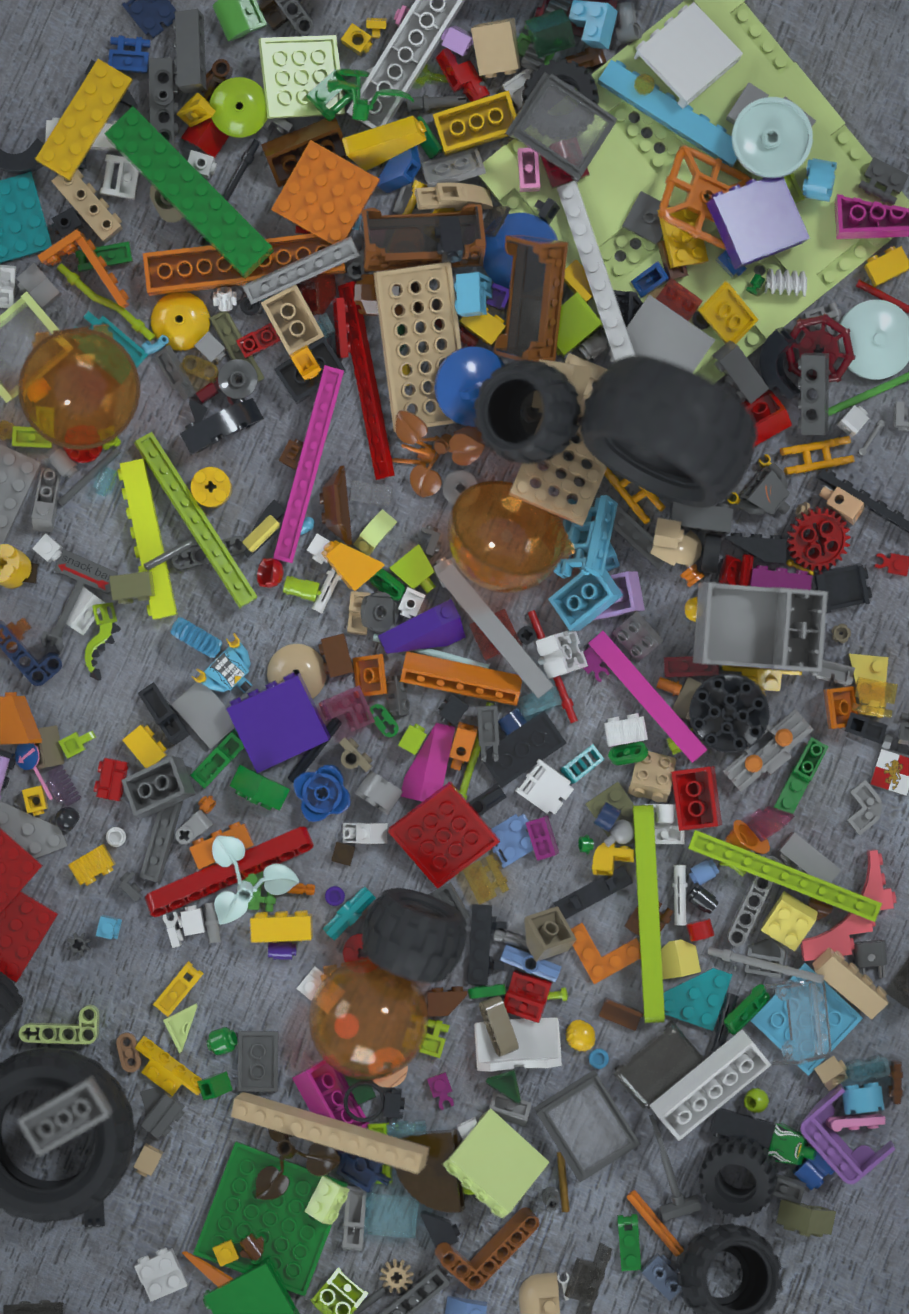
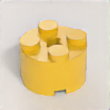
(203, 479)
(13, 566)

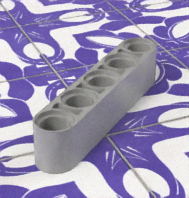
(753, 911)

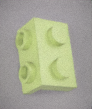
(327, 1201)

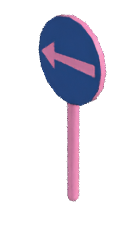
(27, 758)

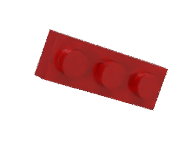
(341, 327)

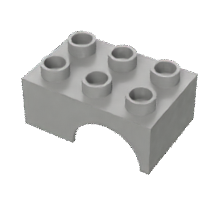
(760, 627)

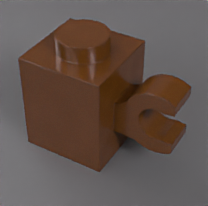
(291, 453)

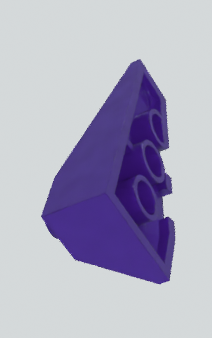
(431, 629)

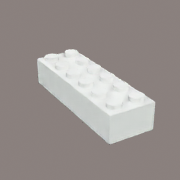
(710, 1085)

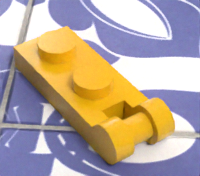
(177, 989)

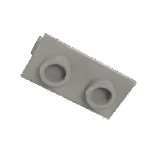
(840, 673)

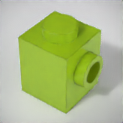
(413, 738)

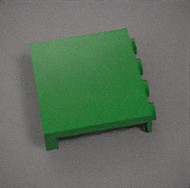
(252, 1293)

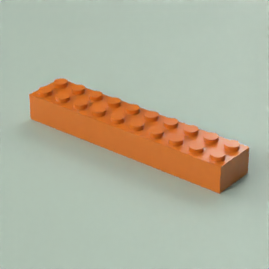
(207, 269)

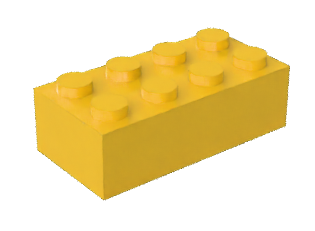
(474, 123)

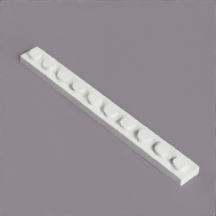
(595, 270)

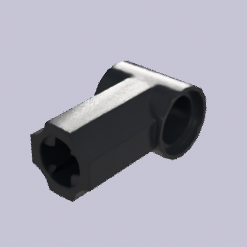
(489, 798)

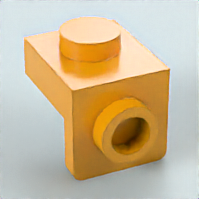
(305, 363)

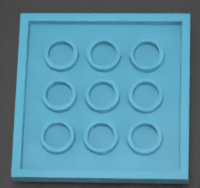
(775, 1025)

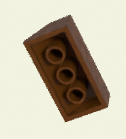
(286, 150)

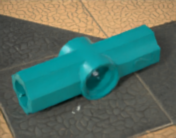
(349, 913)

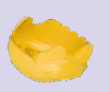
(580, 1035)

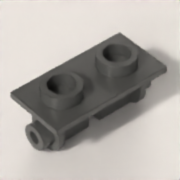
(400, 704)

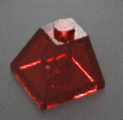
(318, 292)

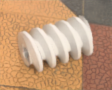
(785, 281)

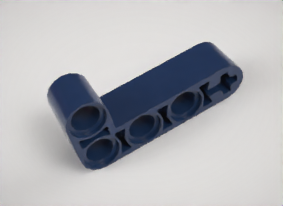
(34, 664)

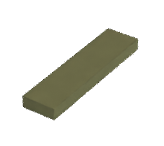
(229, 334)

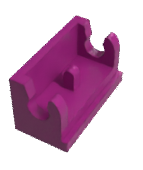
(542, 838)

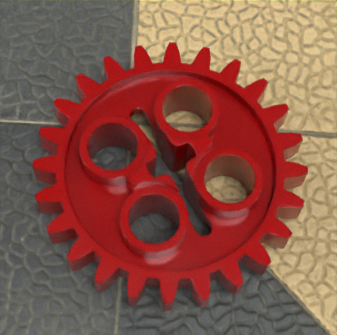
(834, 532)

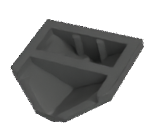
(769, 951)

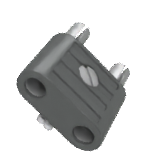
(870, 954)

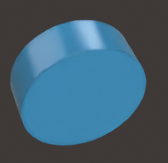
(598, 1058)

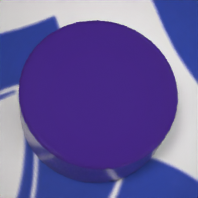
(334, 896)

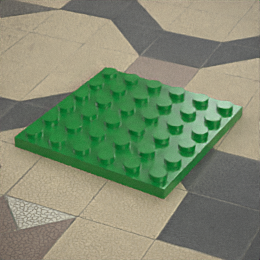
(290, 1235)

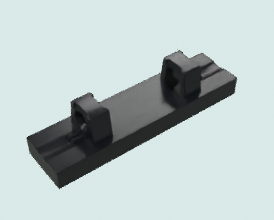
(593, 892)

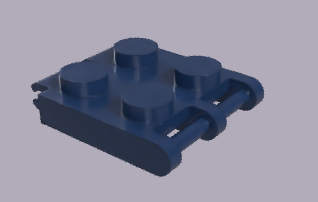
(151, 14)

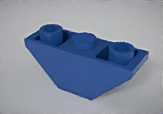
(400, 170)

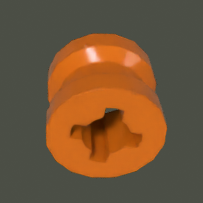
(692, 575)

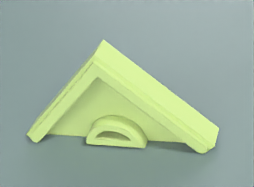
(179, 1026)

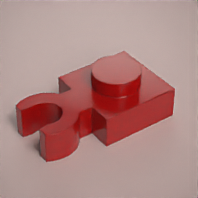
(896, 564)

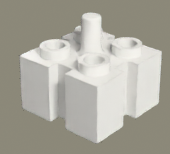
(560, 654)

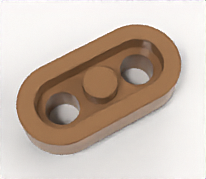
(126, 1052)

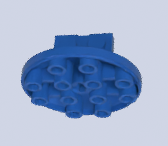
(460, 379)

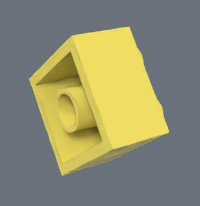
(789, 921)

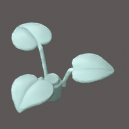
(231, 906)

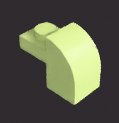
(375, 532)

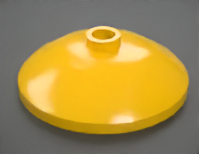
(193, 327)

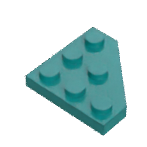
(698, 998)

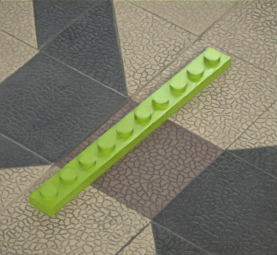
(195, 520)
(784, 875)

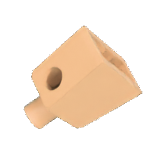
(849, 509)

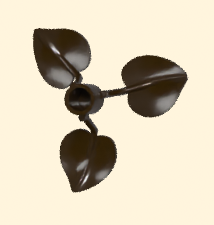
(272, 1182)

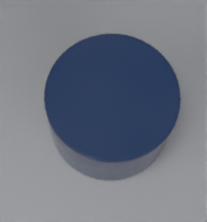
(512, 721)
(607, 816)

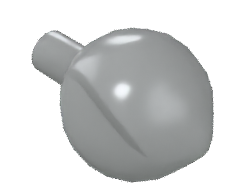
(621, 832)

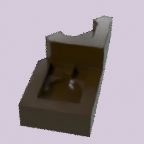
(273, 14)

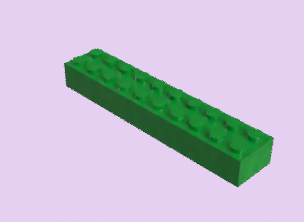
(189, 192)

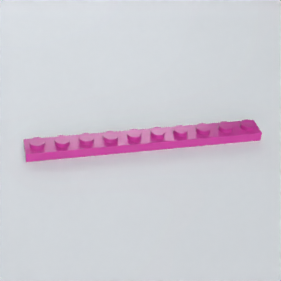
(308, 464)

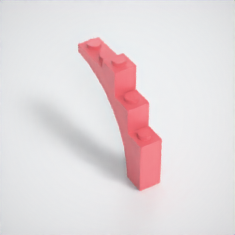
(838, 936)

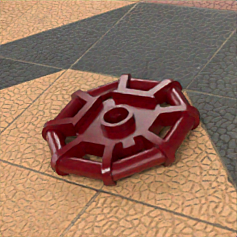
(825, 340)

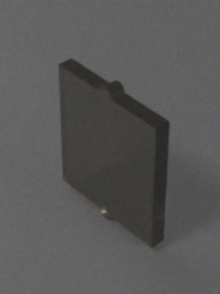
(494, 220)

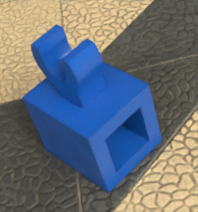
(726, 263)

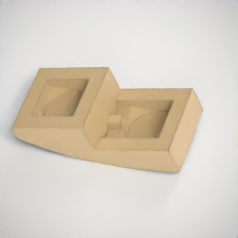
(354, 620)

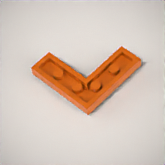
(604, 966)

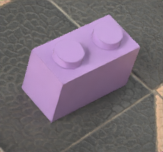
(457, 40)

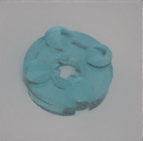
(404, 1128)

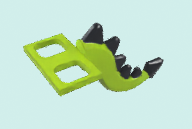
(104, 636)

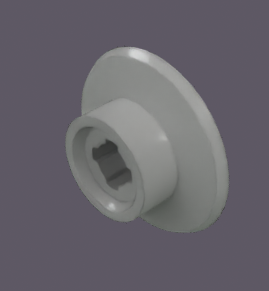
(453, 480)

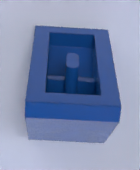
(650, 279)

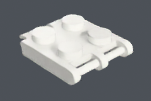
(545, 788)

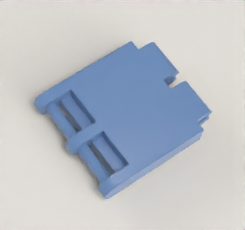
(513, 839)

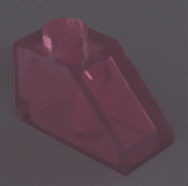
(768, 821)

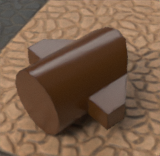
(823, 908)
(252, 1247)

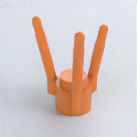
(424, 454)

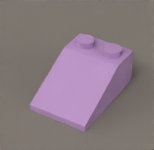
(632, 598)

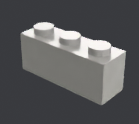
(807, 858)

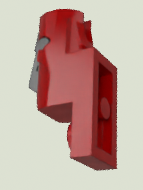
(462, 76)

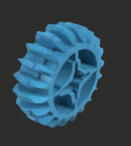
(196, 637)

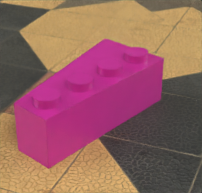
(869, 219)

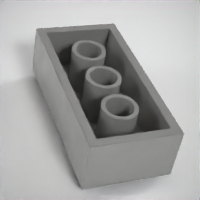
(65, 1116)

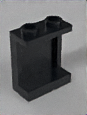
(844, 586)

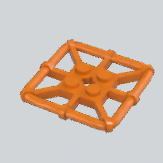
(696, 190)

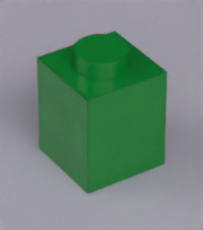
(215, 1085)

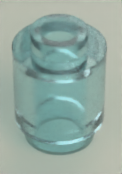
(105, 481)

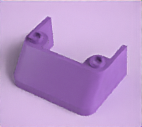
(848, 1164)

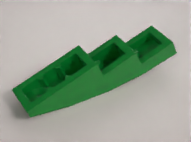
(218, 759)

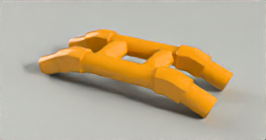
(824, 445)
(632, 501)

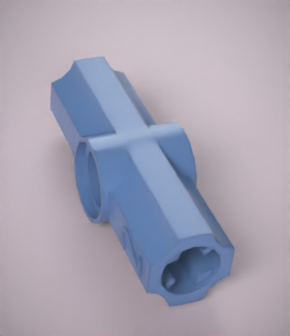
(518, 957)

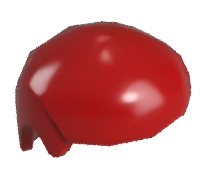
(270, 573)

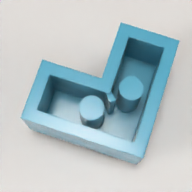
(597, 21)
(472, 293)

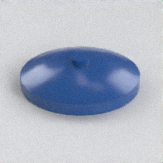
(496, 260)

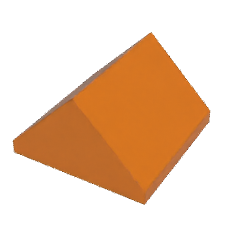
(370, 674)
(839, 706)

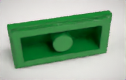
(431, 145)

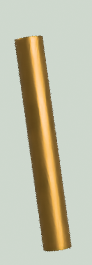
(563, 1182)

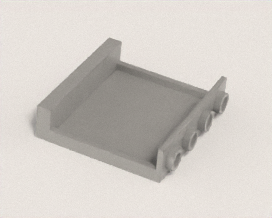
(666, 336)

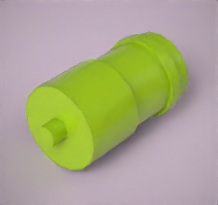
(301, 588)

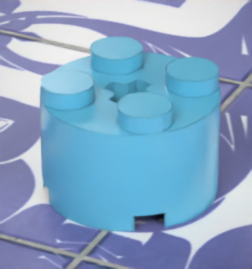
(820, 180)
(863, 1099)

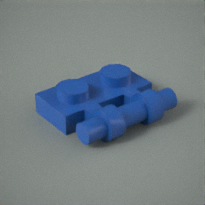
(129, 61)

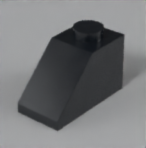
(440, 1229)

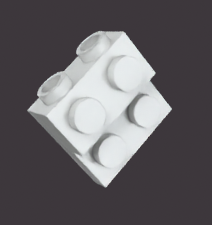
(160, 1274)

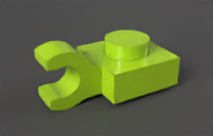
(74, 743)

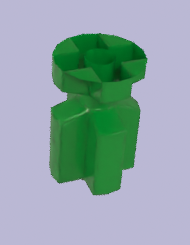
(756, 282)

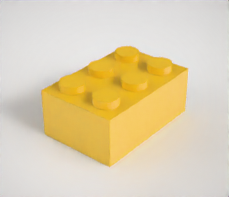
(281, 926)

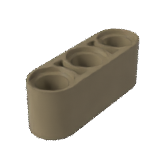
(498, 1026)

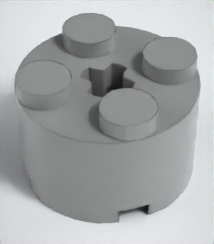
(379, 792)

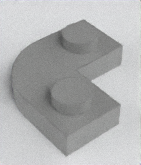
(870, 807)

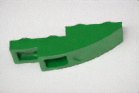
(801, 776)

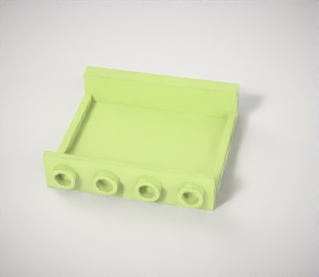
(496, 1164)

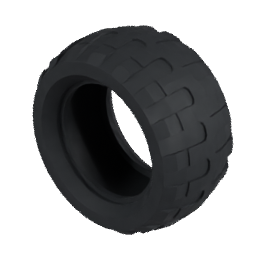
(669, 431)
(113, 1147)

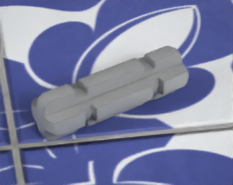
(510, 938)

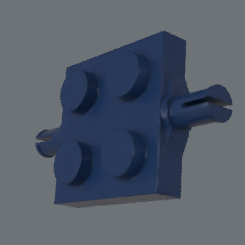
(361, 1170)

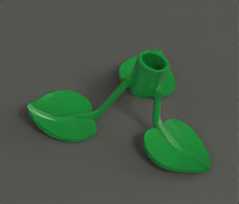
(361, 106)

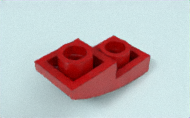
(258, 340)

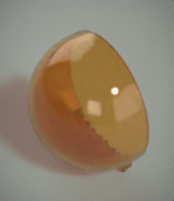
(79, 387)
(504, 540)
(367, 1020)

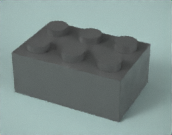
(707, 519)
(158, 787)

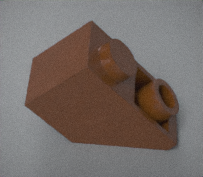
(443, 1002)

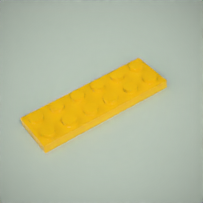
(83, 119)

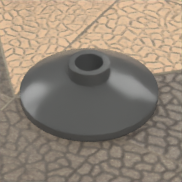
(227, 378)

